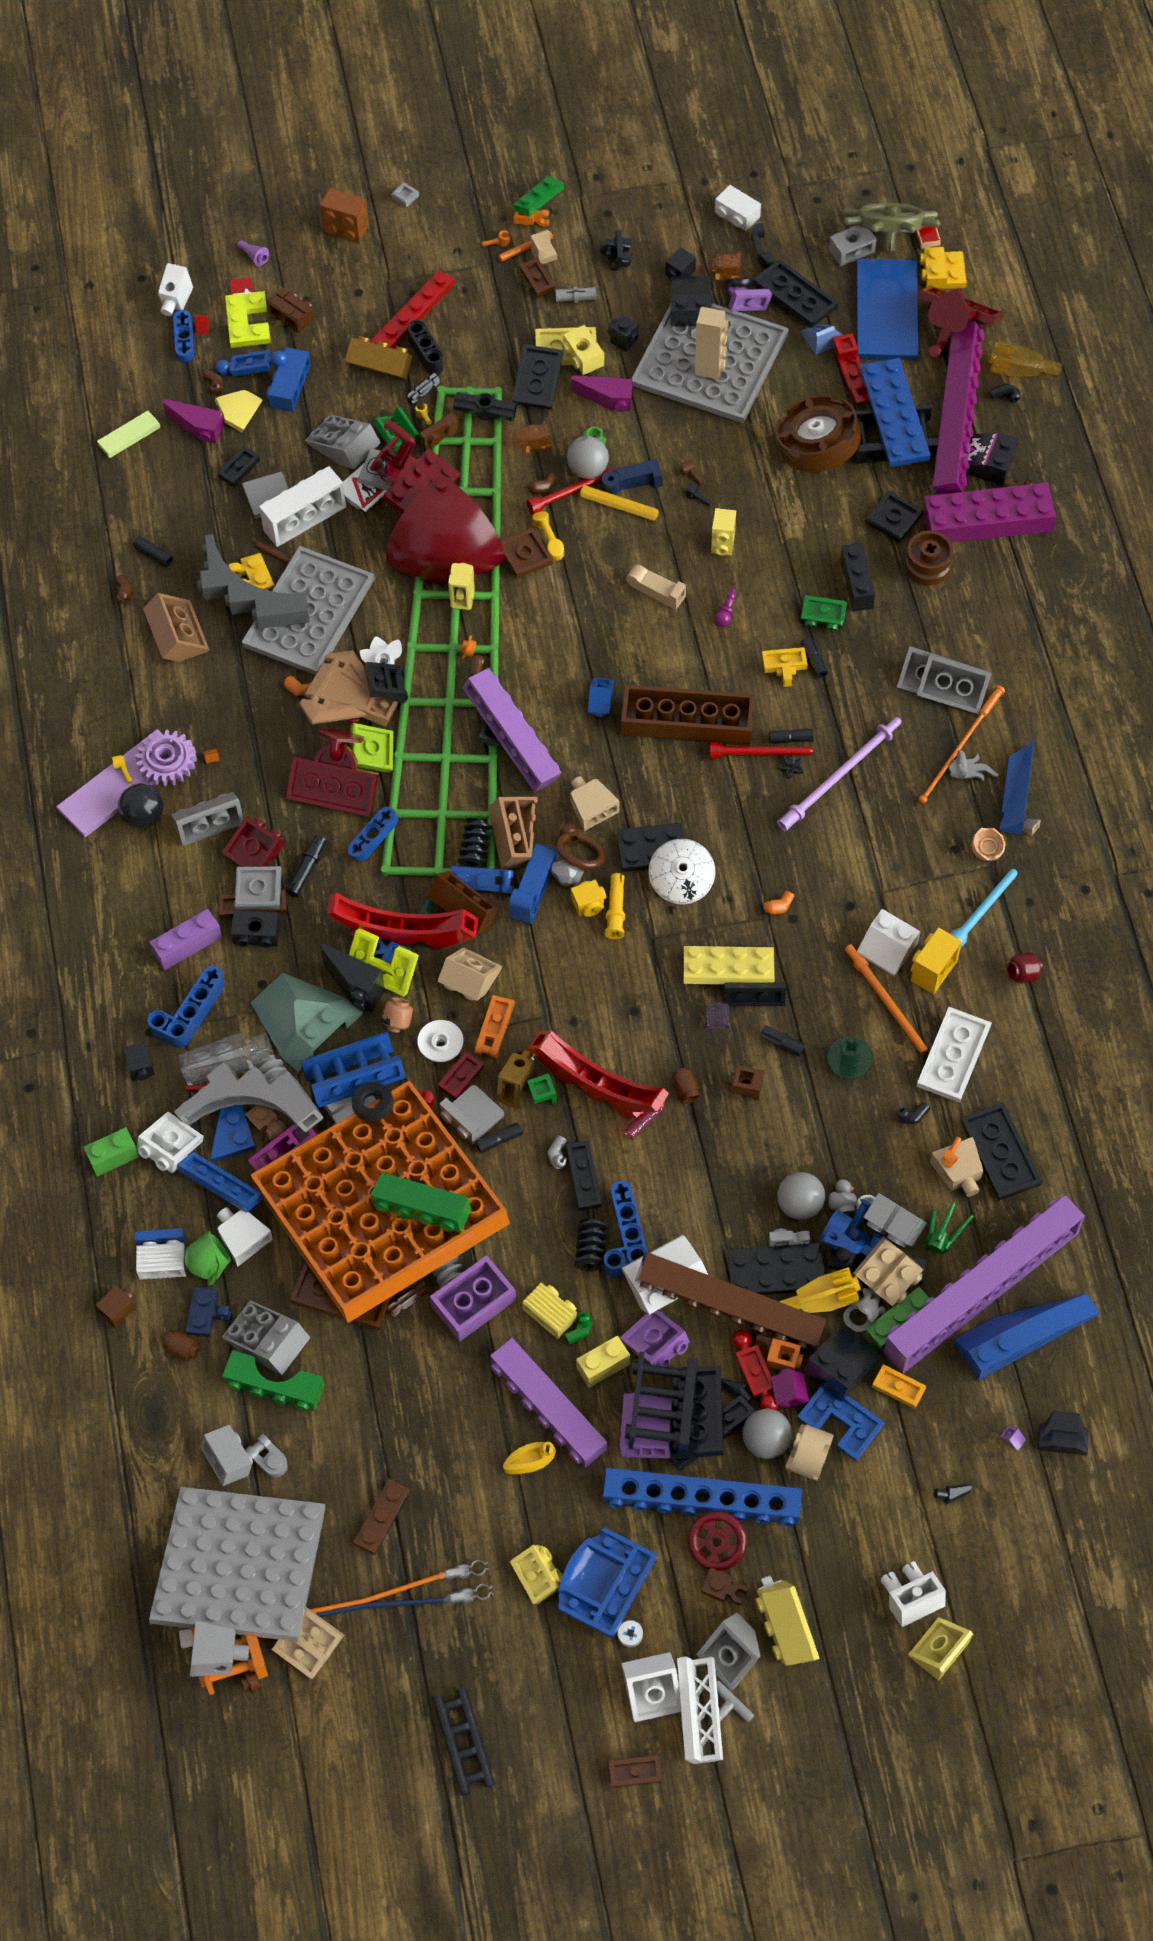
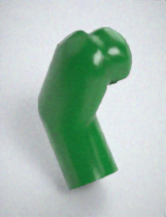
(582, 1330)

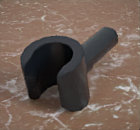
(692, 493)

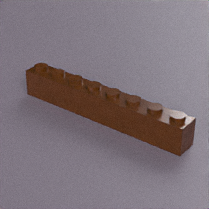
(729, 1300)

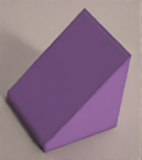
(1013, 1437)

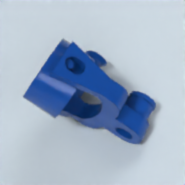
(842, 1227)

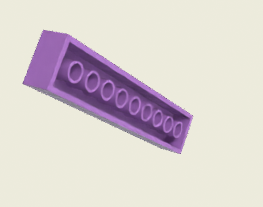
(982, 1284)

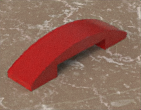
(849, 364)

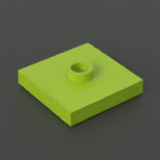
(375, 750)

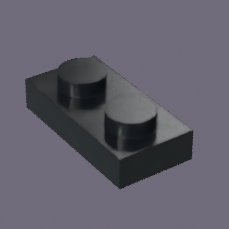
(238, 466)

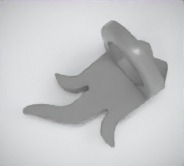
(968, 768)
(868, 1306)

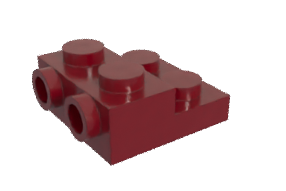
(254, 844)

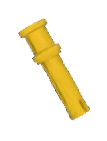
(615, 914)

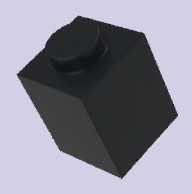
(680, 264)
(139, 1061)

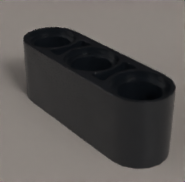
(425, 347)

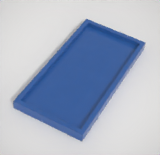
(887, 309)

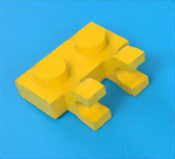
(255, 570)

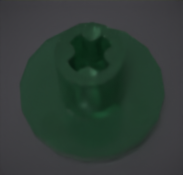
(849, 1058)

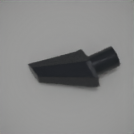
(736, 1389)
(952, 1493)

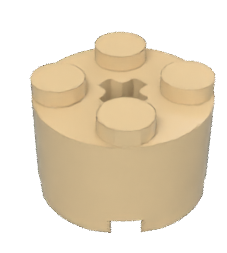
(809, 1452)

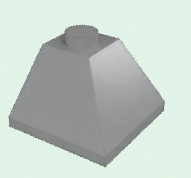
(733, 1649)

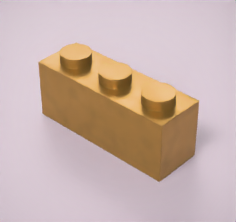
(379, 357)

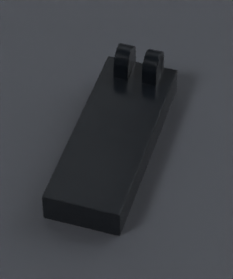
(755, 994)

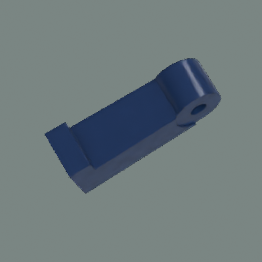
(632, 476)

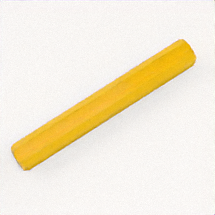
(619, 503)

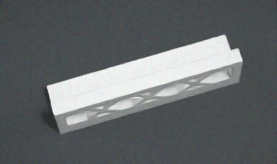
(691, 1710)

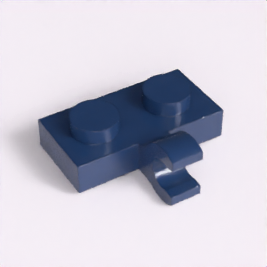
(204, 1311)

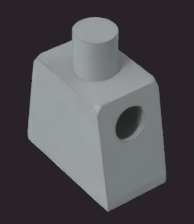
(215, 1650)

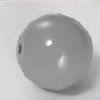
(587, 457)
(801, 1196)
(767, 1433)

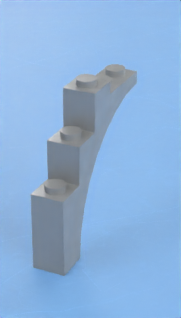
(253, 1088)

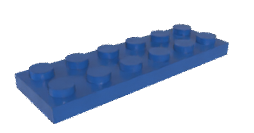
(894, 412)

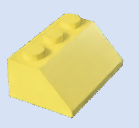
(786, 1623)

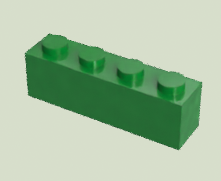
(421, 1202)

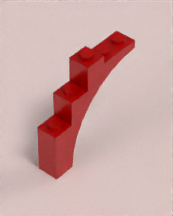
(402, 928)
(601, 1085)

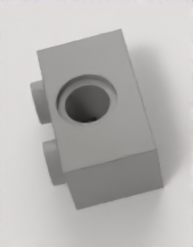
(852, 244)

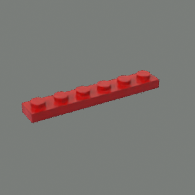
(415, 309)

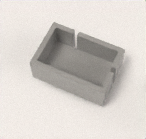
(898, 1222)

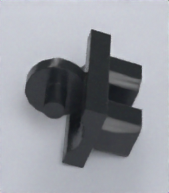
(614, 249)

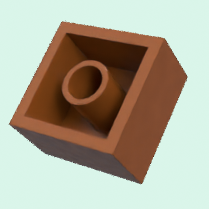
(344, 215)

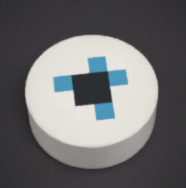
(630, 1633)

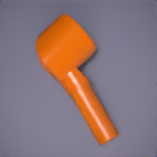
(502, 240)
(949, 1157)

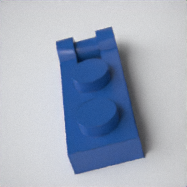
(484, 878)

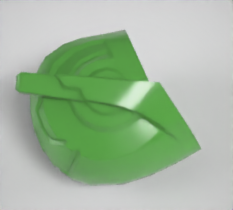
(207, 1257)

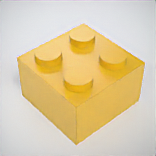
(935, 960)

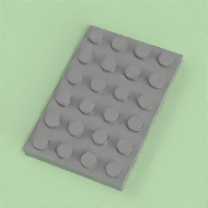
(332, 597)

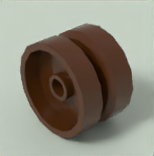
(929, 557)

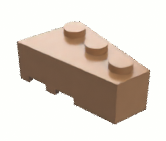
(513, 829)

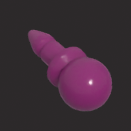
(723, 617)

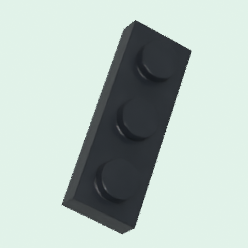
(583, 1175)

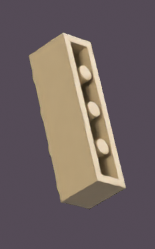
(710, 343)

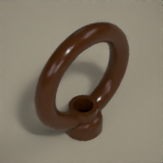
(570, 835)

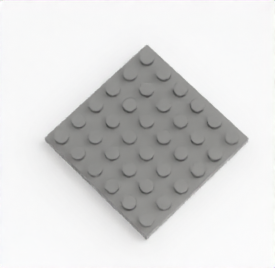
(670, 364)
(238, 1563)

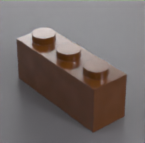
(454, 894)

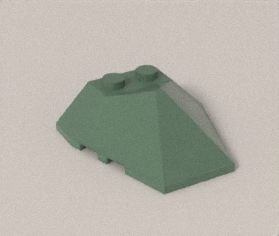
(301, 1017)

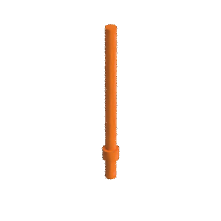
(862, 966)

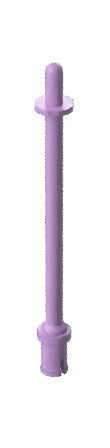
(797, 812)

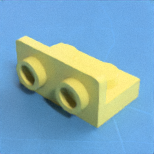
(537, 1573)

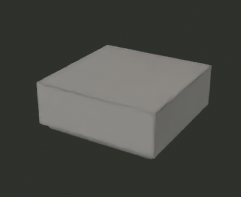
(404, 195)

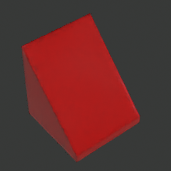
(202, 324)

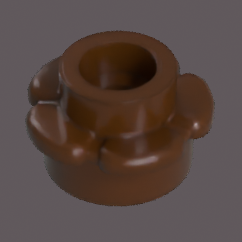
(250, 1681)

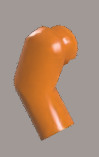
(295, 686)
(779, 906)

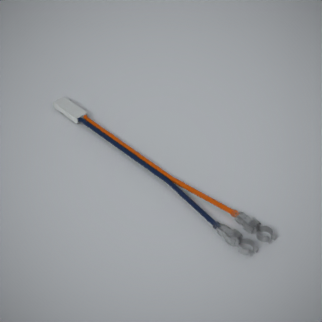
(464, 1595)

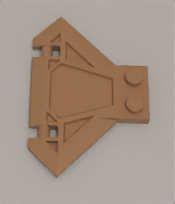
(343, 693)

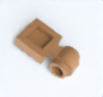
(264, 1118)

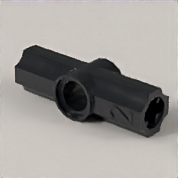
(485, 406)

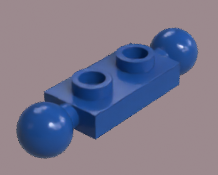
(250, 363)

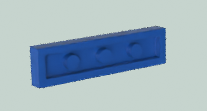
(219, 1182)

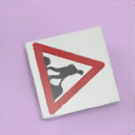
(359, 494)

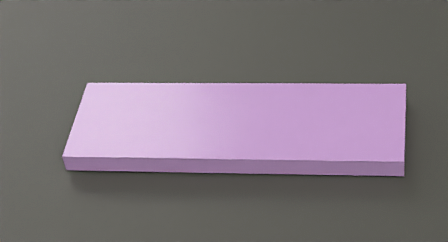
(99, 797)

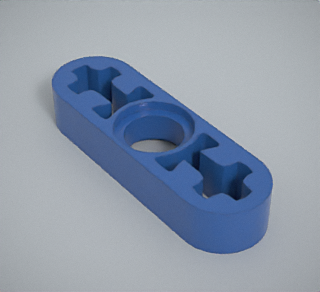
(179, 329)
(373, 825)

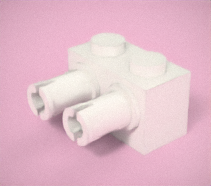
(916, 1598)

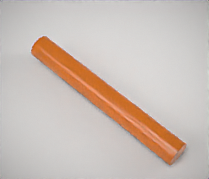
(517, 250)

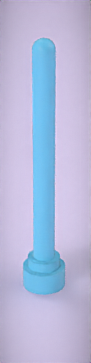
(961, 933)

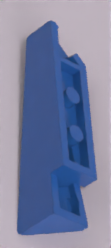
(1016, 790)

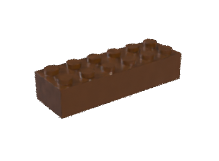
(687, 714)

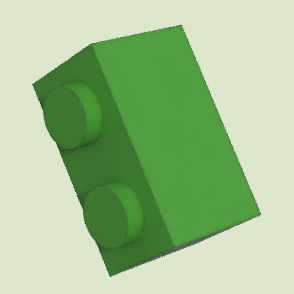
(111, 1152)

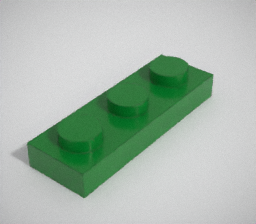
(538, 196)

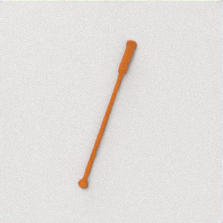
(998, 691)

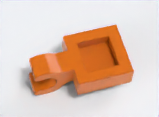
(536, 217)

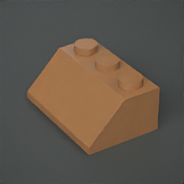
(175, 627)

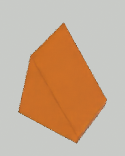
(211, 756)

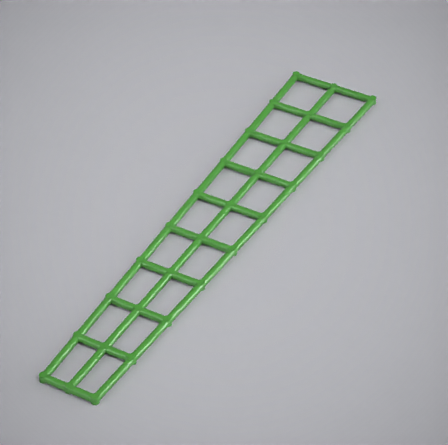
(452, 650)

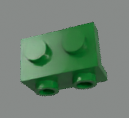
(400, 419)
(823, 611)

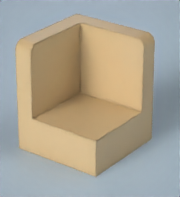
(542, 247)

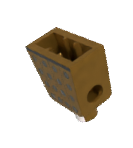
(517, 1072)

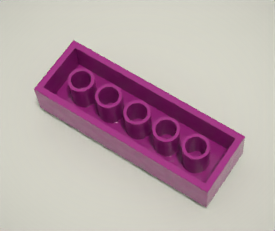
(990, 512)

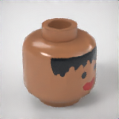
(397, 1014)

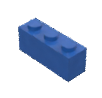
(289, 380)

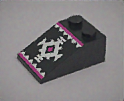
(991, 456)

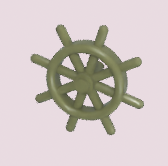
(890, 219)

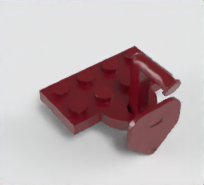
(953, 312)
(404, 472)
(334, 781)

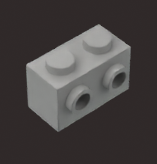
(226, 1455)

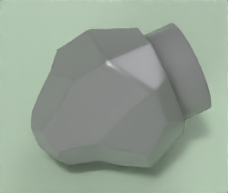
(566, 873)

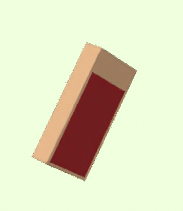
(928, 237)

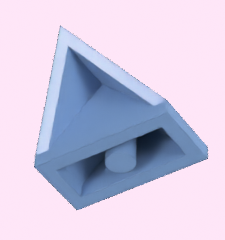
(820, 337)

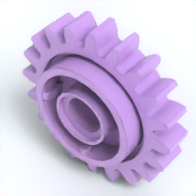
(180, 760)

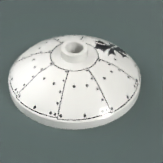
(678, 885)

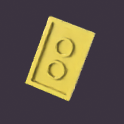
(554, 338)

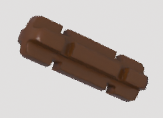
(407, 1298)

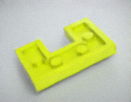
(240, 332)
(396, 975)

